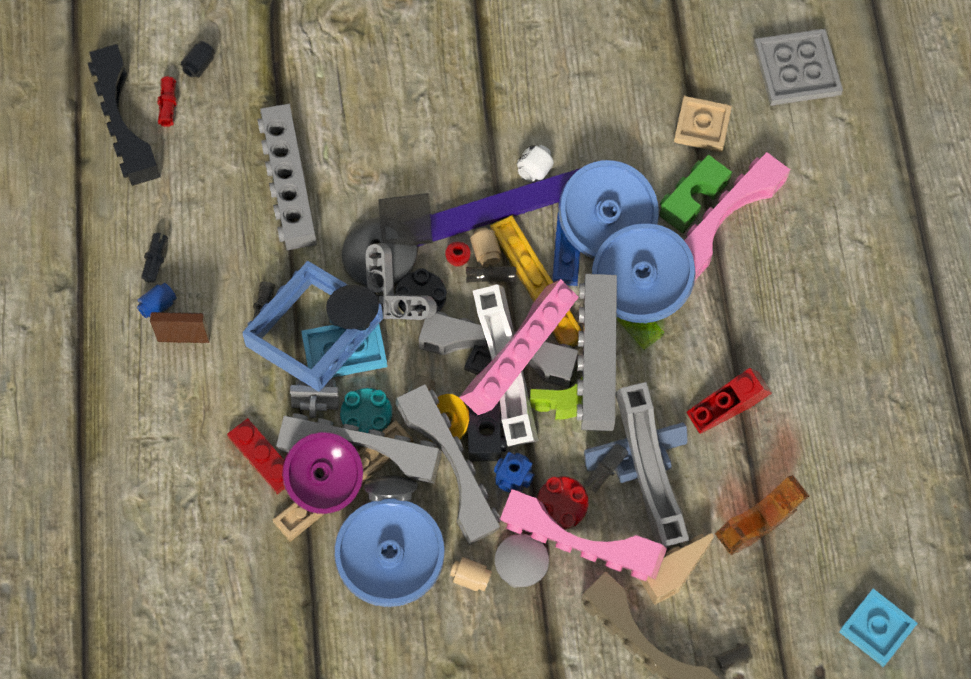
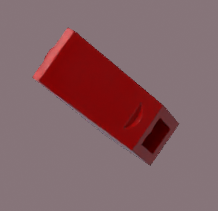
(729, 400)

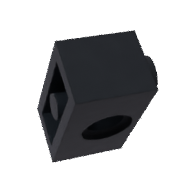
(483, 447)

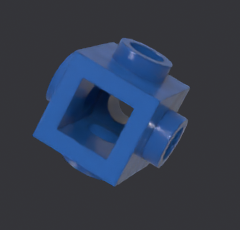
(515, 480)

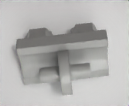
(310, 399)

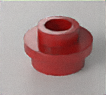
(457, 260)

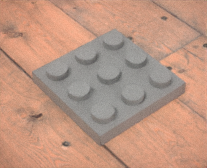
(798, 67)

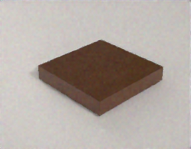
(180, 327)

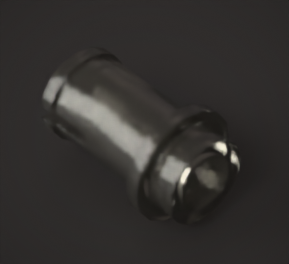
(733, 657)

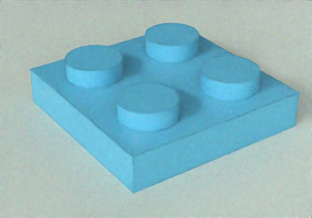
(878, 627)

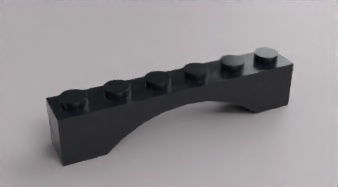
(137, 154)

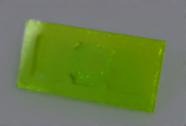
(643, 333)

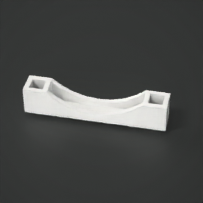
(498, 330)

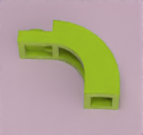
(562, 401)

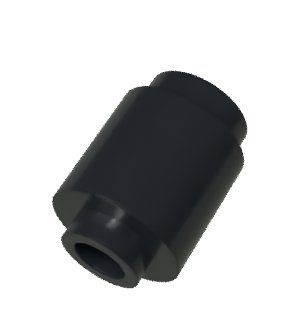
(198, 59)

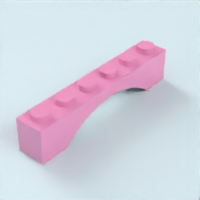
(760, 182)
(502, 371)
(635, 553)

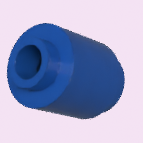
(156, 300)

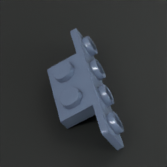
(667, 438)

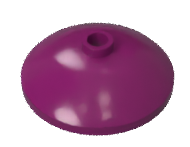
(340, 477)

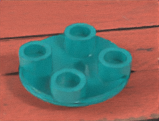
(366, 409)

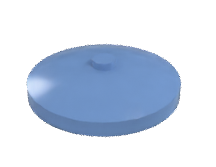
(603, 201)
(651, 270)
(389, 552)

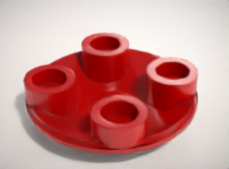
(564, 500)

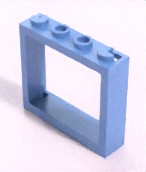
(279, 305)

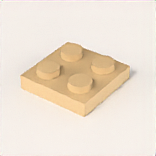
(702, 124)

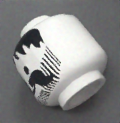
(535, 163)

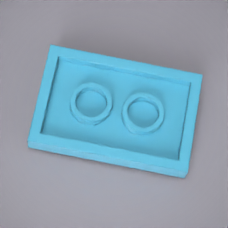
(367, 357)

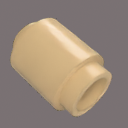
(485, 247)
(470, 574)

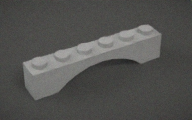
(447, 334)
(422, 415)
(640, 428)
(415, 460)

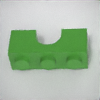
(706, 178)

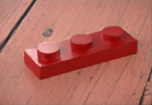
(259, 453)

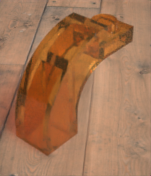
(763, 517)

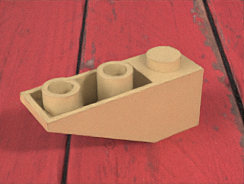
(676, 568)

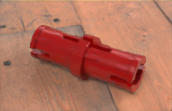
(167, 101)

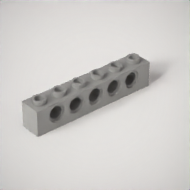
(299, 233)

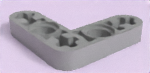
(389, 299)

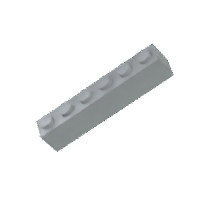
(599, 352)

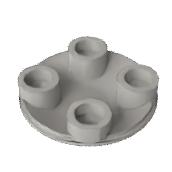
(521, 560)

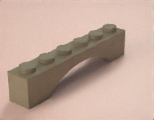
(609, 603)

